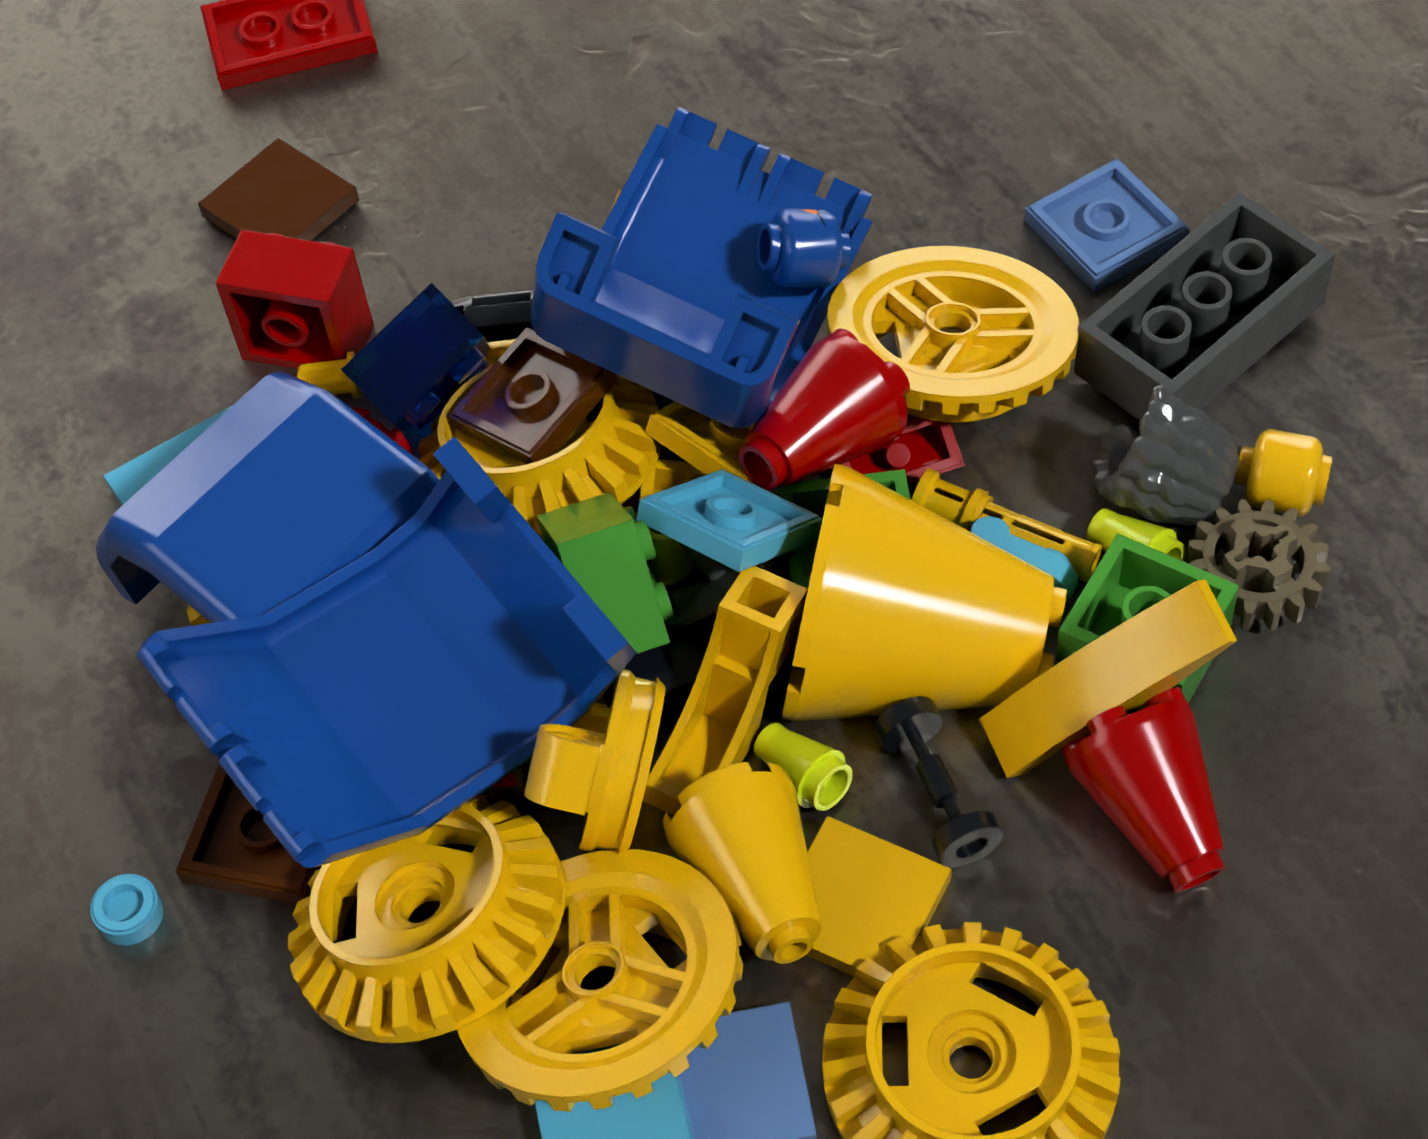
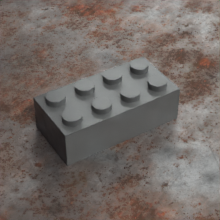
(1204, 309)

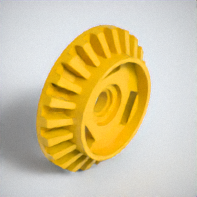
(1012, 317)
(595, 459)
(439, 973)
(646, 1006)
(1059, 1053)

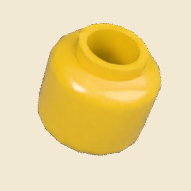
(1285, 470)

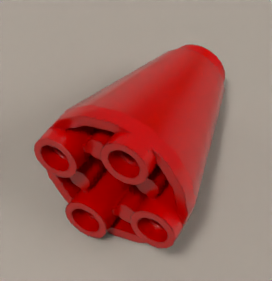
(827, 413)
(1154, 786)

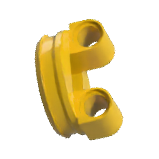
(601, 763)

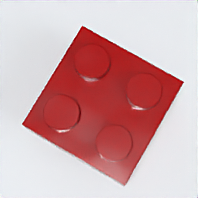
(293, 300)

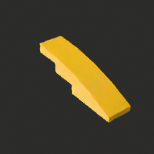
(1114, 670)

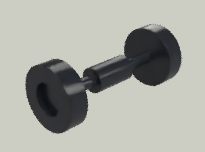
(966, 836)

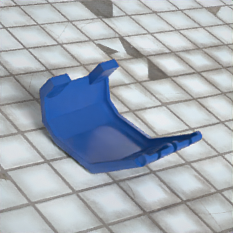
(676, 276)
(264, 504)
(397, 675)

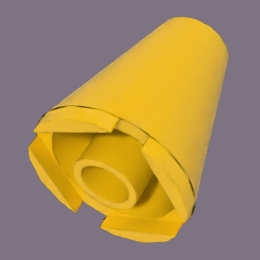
(752, 846)

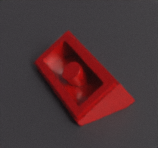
(920, 447)

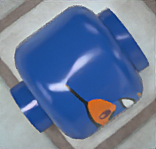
(803, 248)

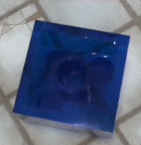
(419, 360)

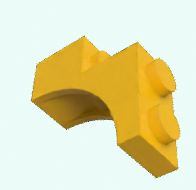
(726, 704)

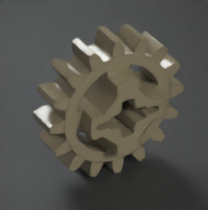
(1260, 559)

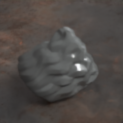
(1174, 467)

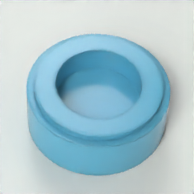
(126, 909)

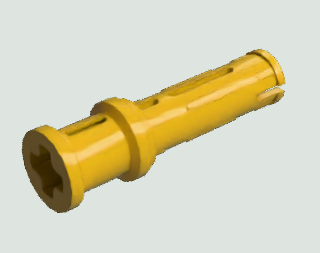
(965, 507)

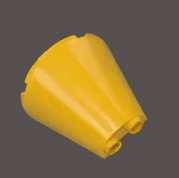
(912, 611)

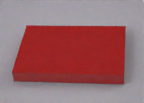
(283, 37)

